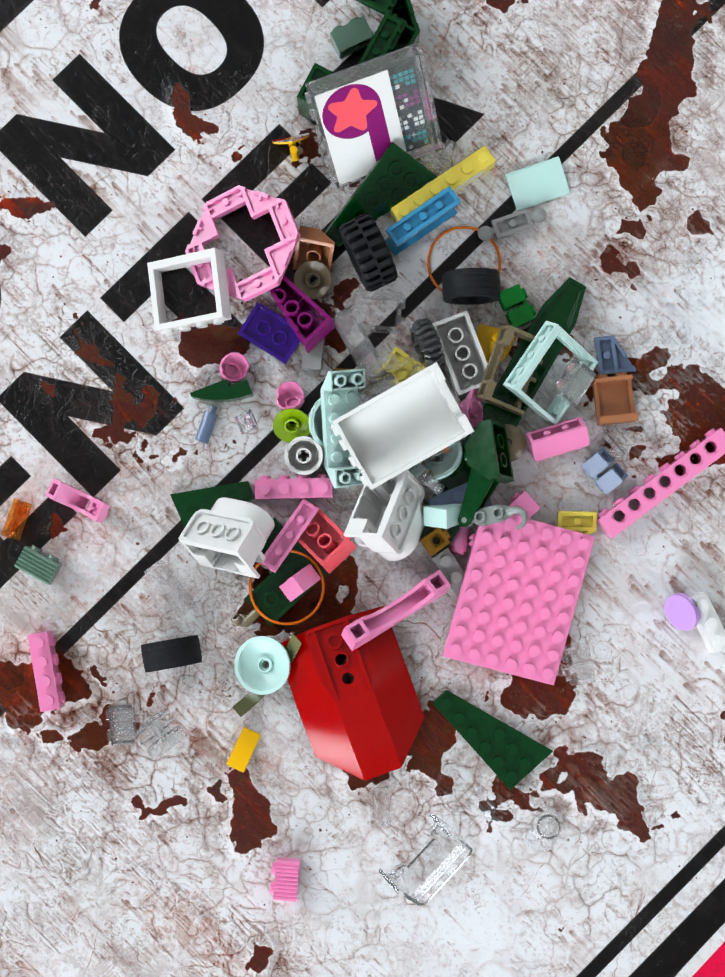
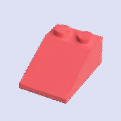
(326, 542)

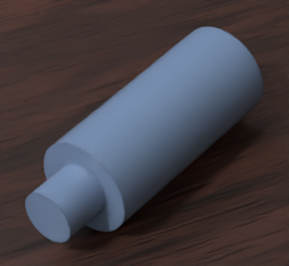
(207, 425)

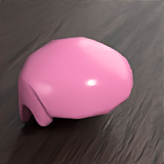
(234, 367)
(290, 395)

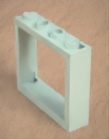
(531, 359)

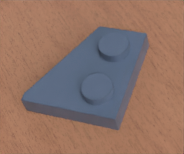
(611, 356)

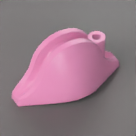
(472, 408)

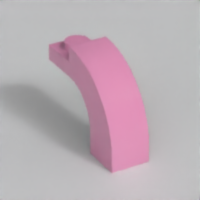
(78, 500)

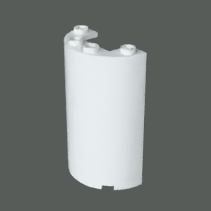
(401, 426)

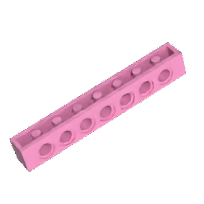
(606, 517)

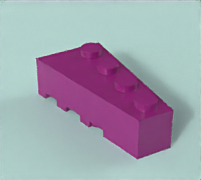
(302, 314)

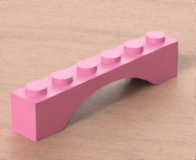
(374, 624)

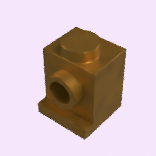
(433, 548)

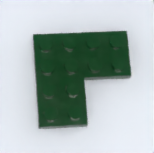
(268, 594)

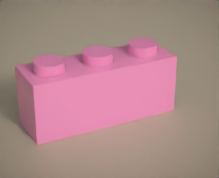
(557, 439)

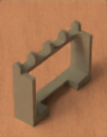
(488, 384)

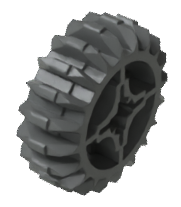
(426, 342)

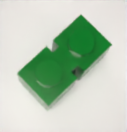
(513, 297)

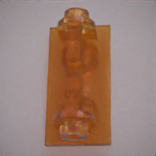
(16, 519)

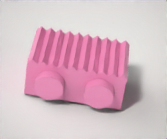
(286, 879)

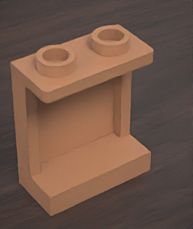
(614, 399)

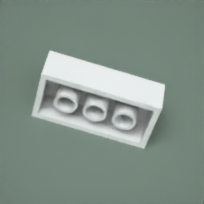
(462, 352)

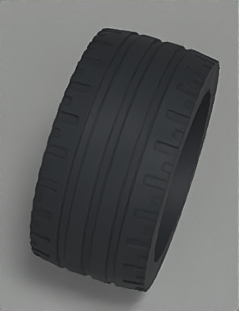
(471, 286)
(171, 653)

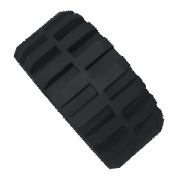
(368, 252)

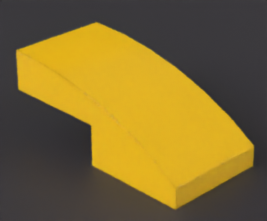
(243, 749)

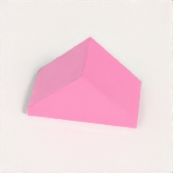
(300, 582)

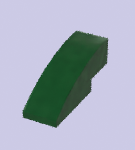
(223, 392)

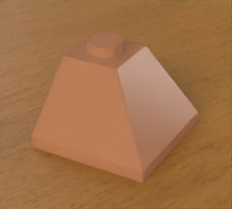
(313, 246)

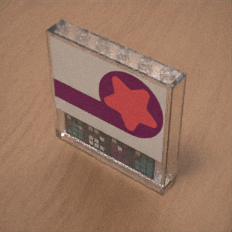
(369, 108)

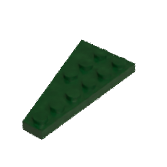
(386, 185)
(498, 744)

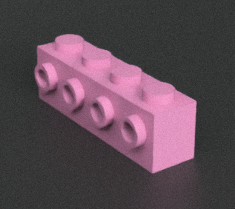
(293, 488)
(46, 671)

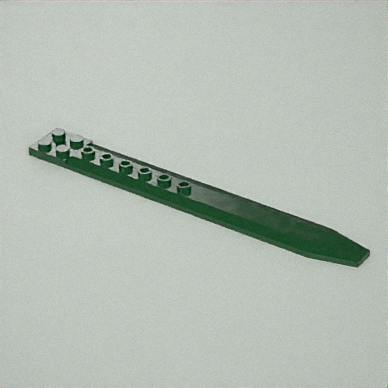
(560, 309)

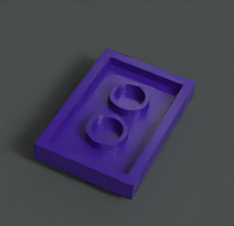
(270, 333)

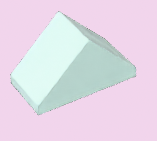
(441, 515)

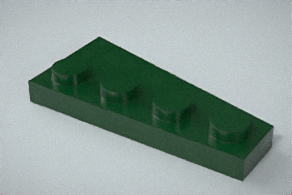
(191, 501)

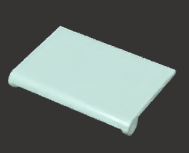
(537, 183)

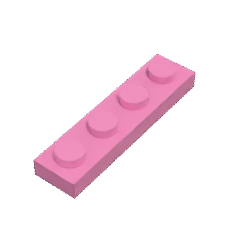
(289, 535)

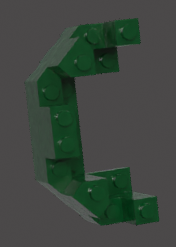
(394, 32)

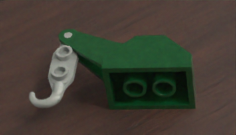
(490, 464)

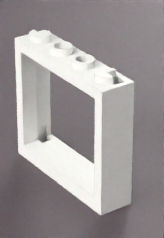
(220, 283)

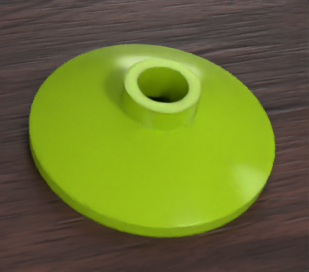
(287, 431)

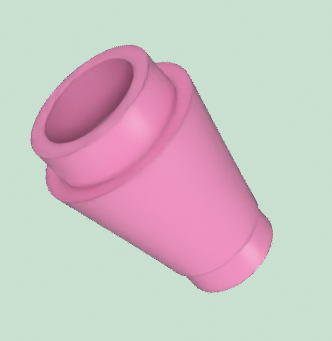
(459, 542)

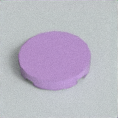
(682, 611)

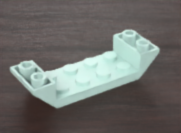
(338, 397)

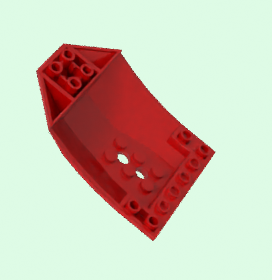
(358, 724)

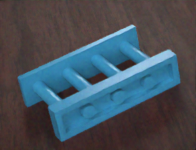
(422, 221)

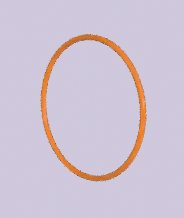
(451, 229)
(307, 617)

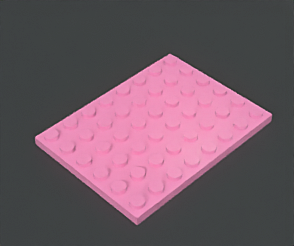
(518, 598)

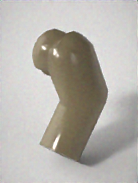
(244, 620)

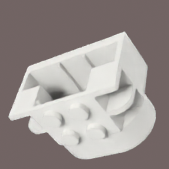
(389, 517)
(230, 535)

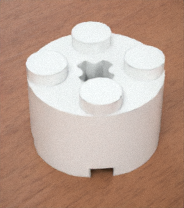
(295, 449)

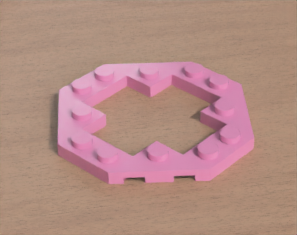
(277, 254)

